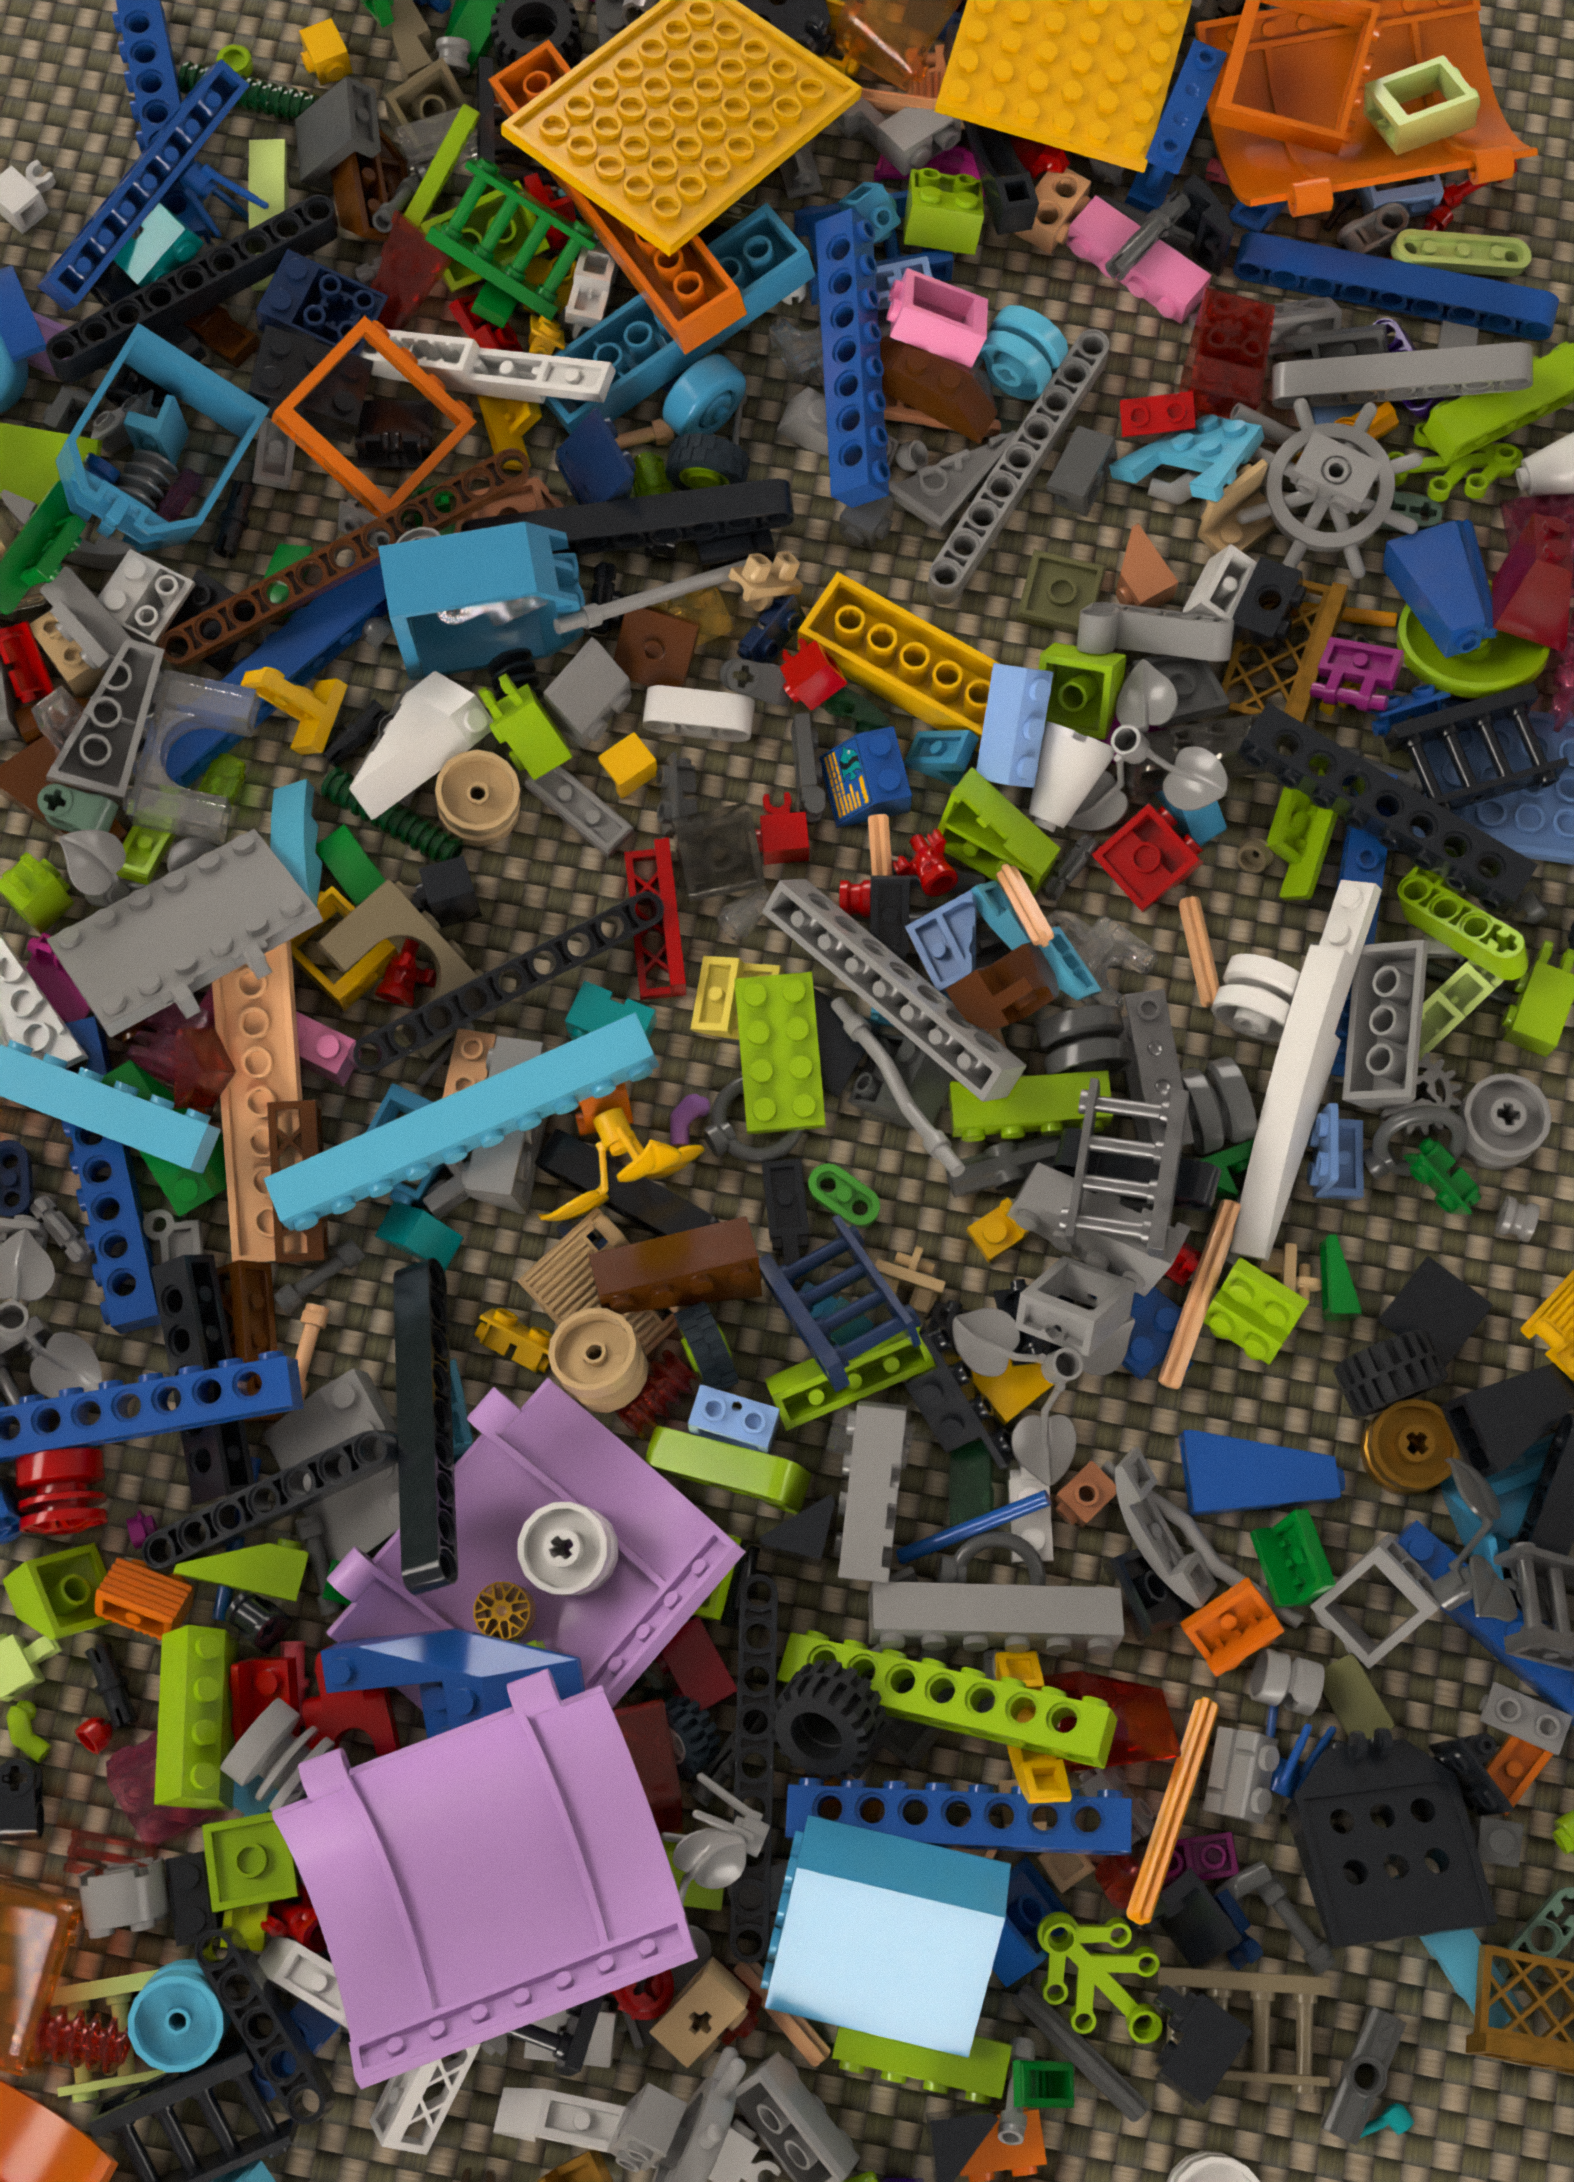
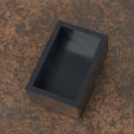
(332, 405)

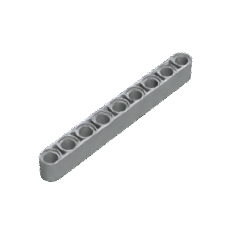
(1015, 480)

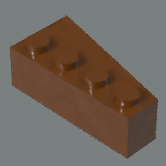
(679, 1269)

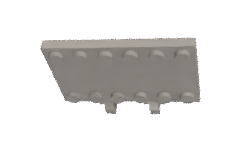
(184, 933)

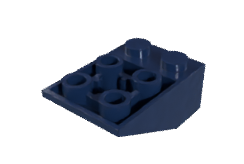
(317, 302)
(594, 462)

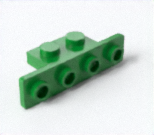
(39, 548)

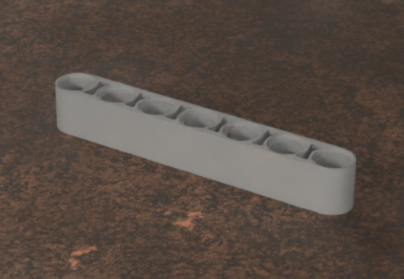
(1404, 375)

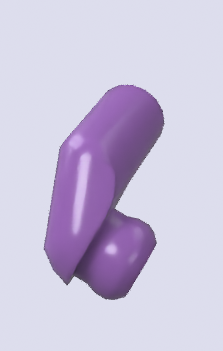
(680, 1118)

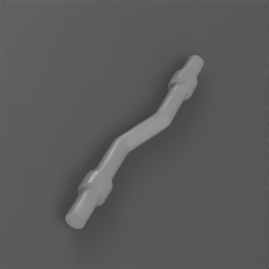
(933, 1140)
(1208, 1554)

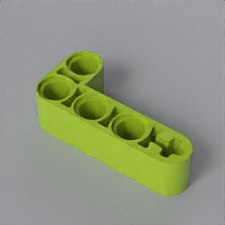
(1429, 901)
(729, 1468)

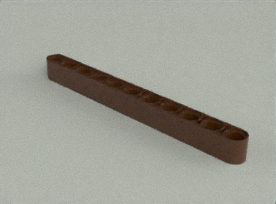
(326, 558)

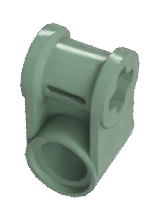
(80, 811)

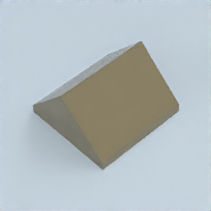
(424, 95)

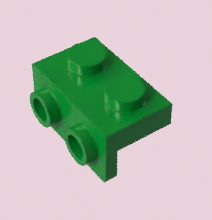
(1293, 1560)

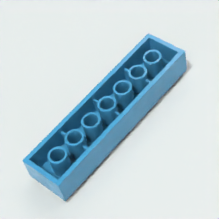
(761, 261)

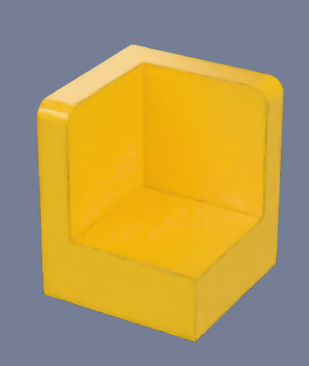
(629, 764)

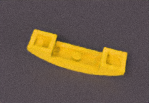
(1038, 1775)

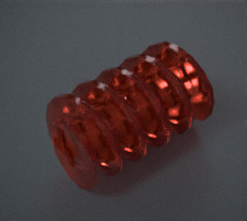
(656, 1393)
(81, 2041)

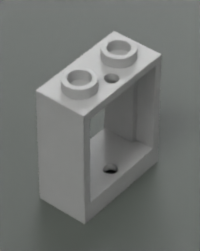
(1081, 1328)
(1404, 1574)

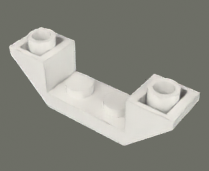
(303, 1975)
(557, 2117)

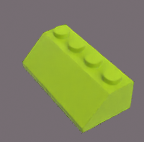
(195, 1719)

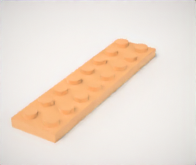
(261, 1038)

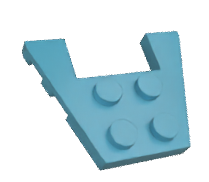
(1211, 448)

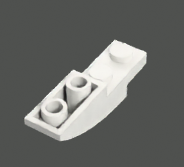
(591, 286)

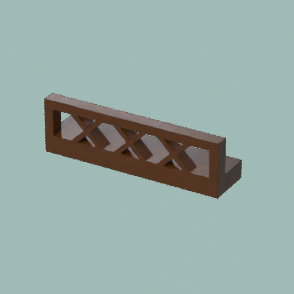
(312, 1144)
(253, 1316)

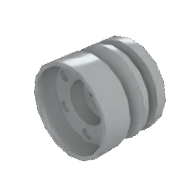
(274, 1754)

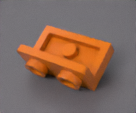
(1232, 1627)

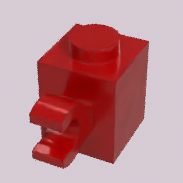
(811, 674)
(782, 833)

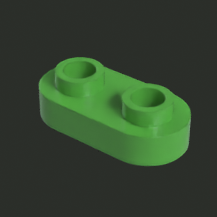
(846, 1194)

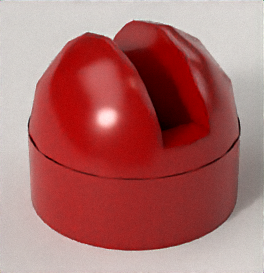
(94, 1734)

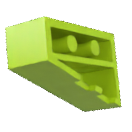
(991, 832)

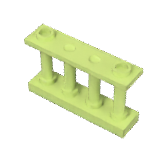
(118, 1994)

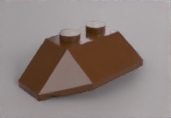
(364, 185)
(939, 387)

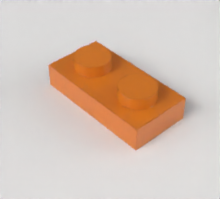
(1516, 1767)

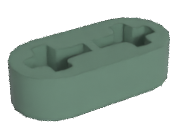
(1411, 505)

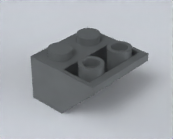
(921, 1074)

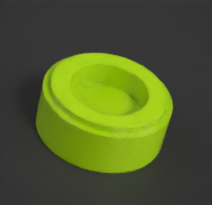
(237, 58)

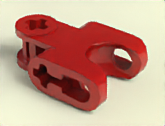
(342, 1711)

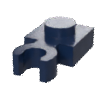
(1248, 1949)

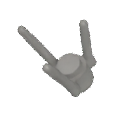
(750, 1828)

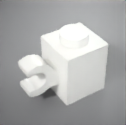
(21, 196)
(737, 2156)

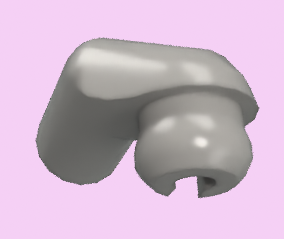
(1174, 492)

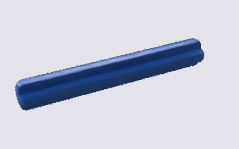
(1479, 575)

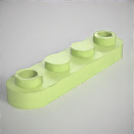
(1462, 252)

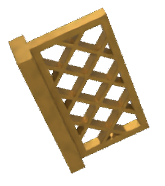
(1325, 625)
(1524, 2046)

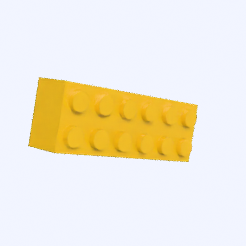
(901, 656)

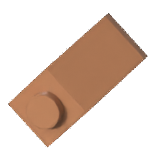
(1144, 574)

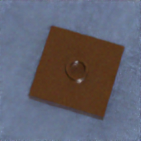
(656, 647)

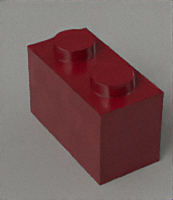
(696, 1666)

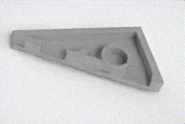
(944, 488)

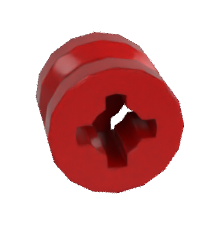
(855, 897)

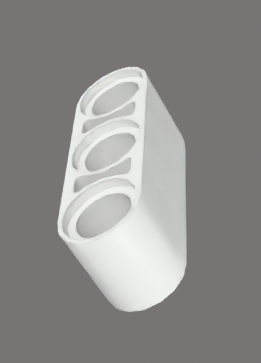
(698, 713)

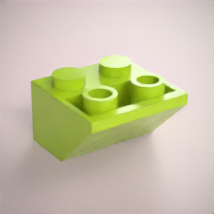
(943, 211)

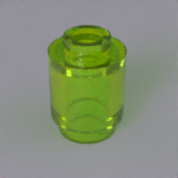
(650, 475)
(224, 777)

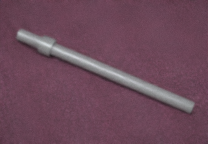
(593, 614)

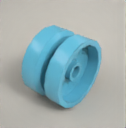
(1022, 352)
(166, 2037)

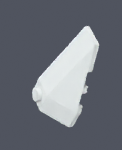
(427, 731)

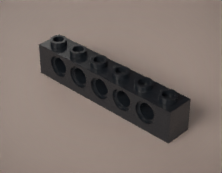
(198, 1335)

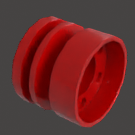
(61, 1491)

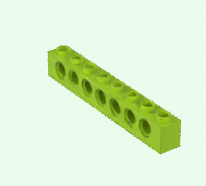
(1085, 1743)

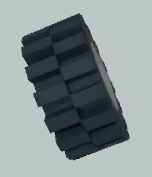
(691, 1736)

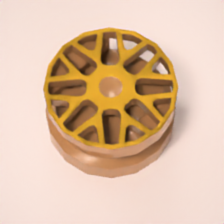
(504, 1611)

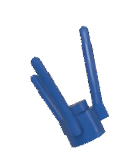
(201, 181)
(1287, 1775)

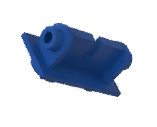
(1422, 701)

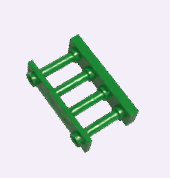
(480, 257)

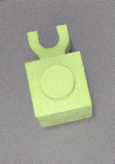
(19, 1664)

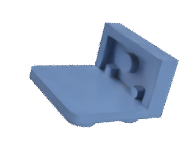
(1336, 1156)

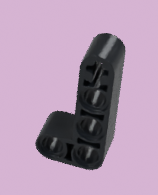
(1195, 1181)

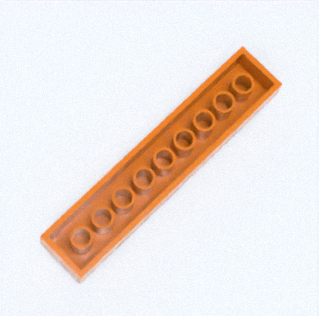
(685, 290)

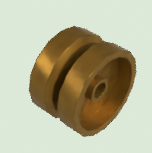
(1386, 1444)

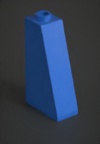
(1438, 586)
(1247, 1475)

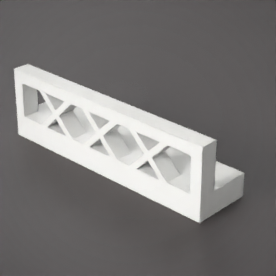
(404, 2093)

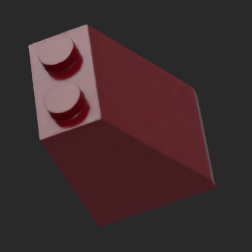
(1535, 584)

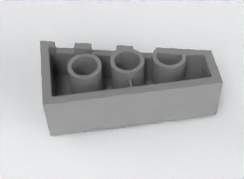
(107, 736)
(1039, 1210)
(872, 1491)

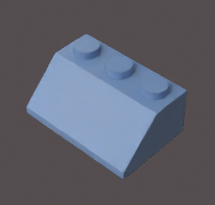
(1014, 725)

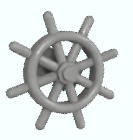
(1337, 475)
(677, 2133)

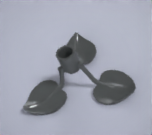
(1478, 1578)

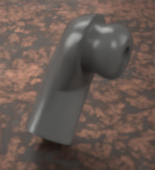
(1246, 1881)

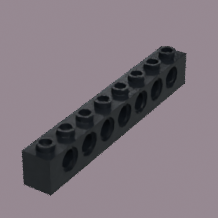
(1407, 806)

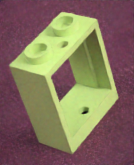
(1412, 131)

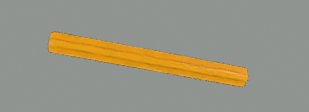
(1172, 1812)

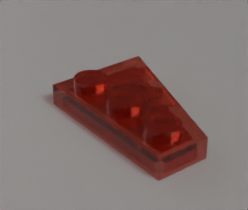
(407, 271)

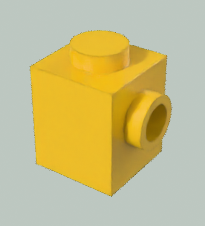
(325, 52)

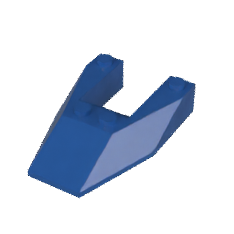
(457, 1671)

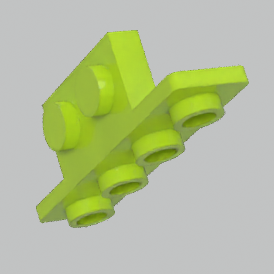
(1301, 838)

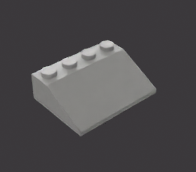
(367, 1511)

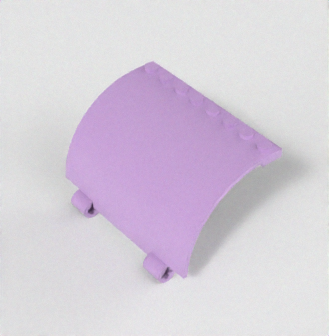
(519, 1464)
(484, 1877)

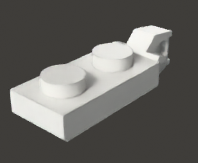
(1034, 1527)

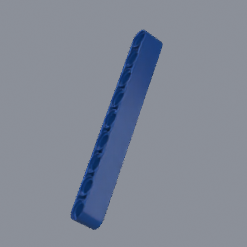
(1396, 286)

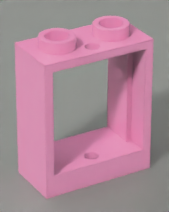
(938, 317)

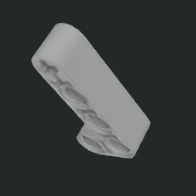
(1154, 630)

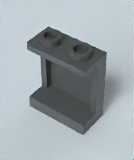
(335, 128)

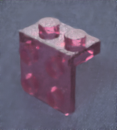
(132, 1782)

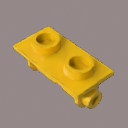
(545, 335)
(504, 1329)

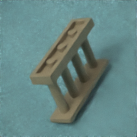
(1262, 1991)

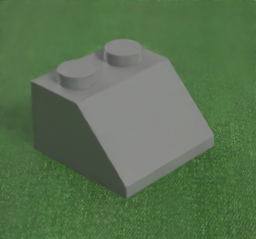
(587, 694)

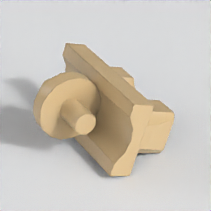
(765, 580)
(1283, 1264)
(924, 1288)

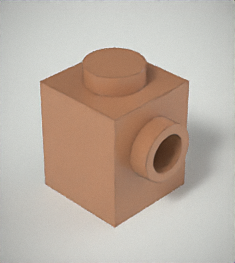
(1085, 1495)

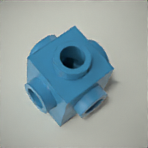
(874, 204)

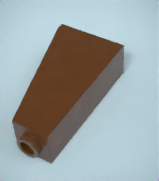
(25, 777)

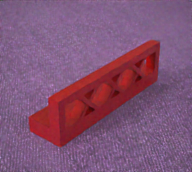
(670, 919)

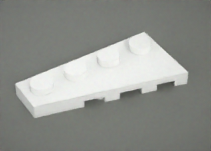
(29, 1015)

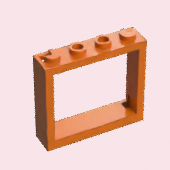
(1355, 13)
(331, 459)

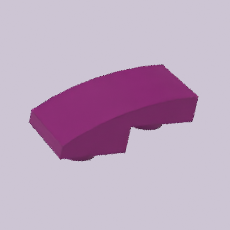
(1207, 1855)

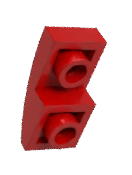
(484, 332)

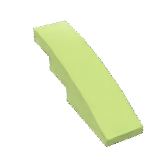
(269, 182)
(1454, 1002)

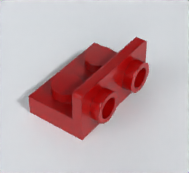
(563, 206)
(257, 1684)

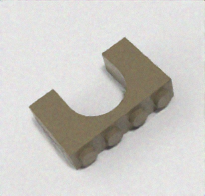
(391, 914)

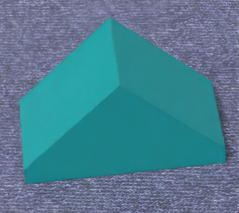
(419, 1234)

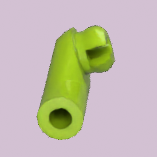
(21, 1731)

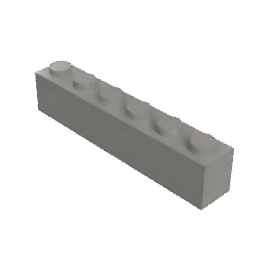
(995, 1617)

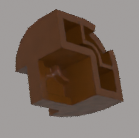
(1006, 989)

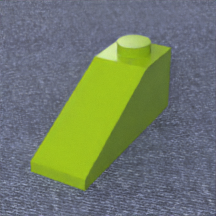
(263, 1569)

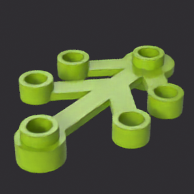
(1498, 460)
(1096, 1969)

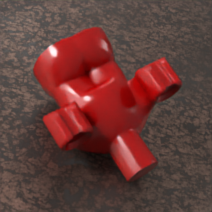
(929, 864)
(402, 975)
(296, 1922)

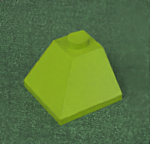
(58, 1591)

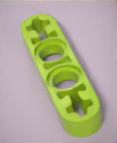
(442, 165)

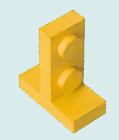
(312, 708)

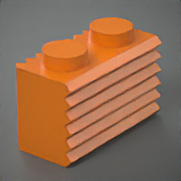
(143, 1598)

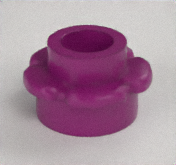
(140, 1528)

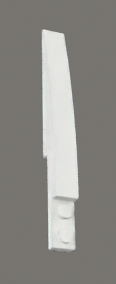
(496, 372)
(1302, 1069)

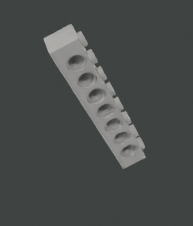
(894, 989)

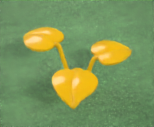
(616, 1136)

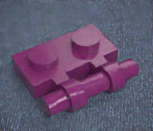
(1360, 664)

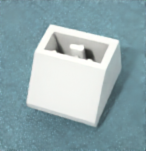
(144, 597)

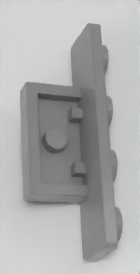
(85, 620)

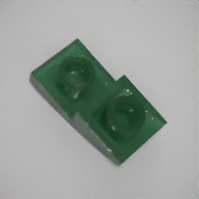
(864, 714)
(970, 1482)

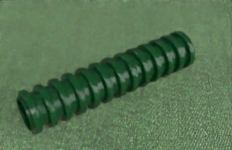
(257, 96)
(398, 821)

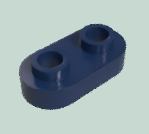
(16, 1179)

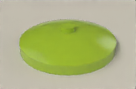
(1484, 671)

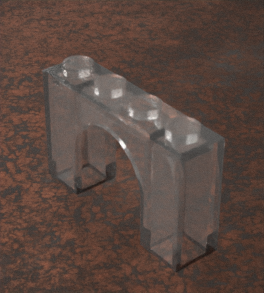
(183, 706)

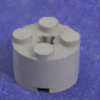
(124, 1897)

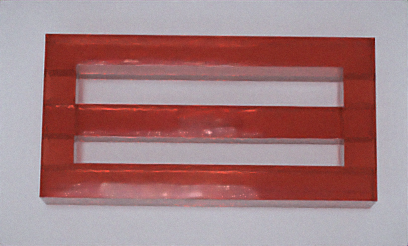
(74, 1850)

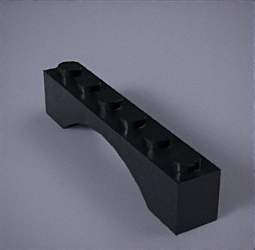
(1002, 175)

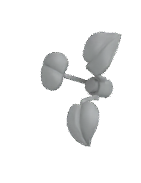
(1193, 780)
(97, 856)
(29, 1276)
(1041, 1443)
(714, 1861)

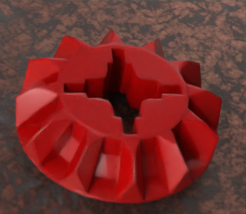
(650, 2005)

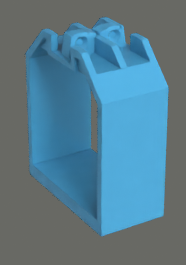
(193, 385)
(475, 571)

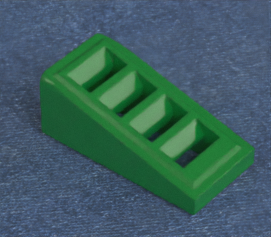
(1337, 1291)
(1043, 2084)

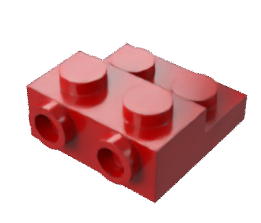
(1149, 856)

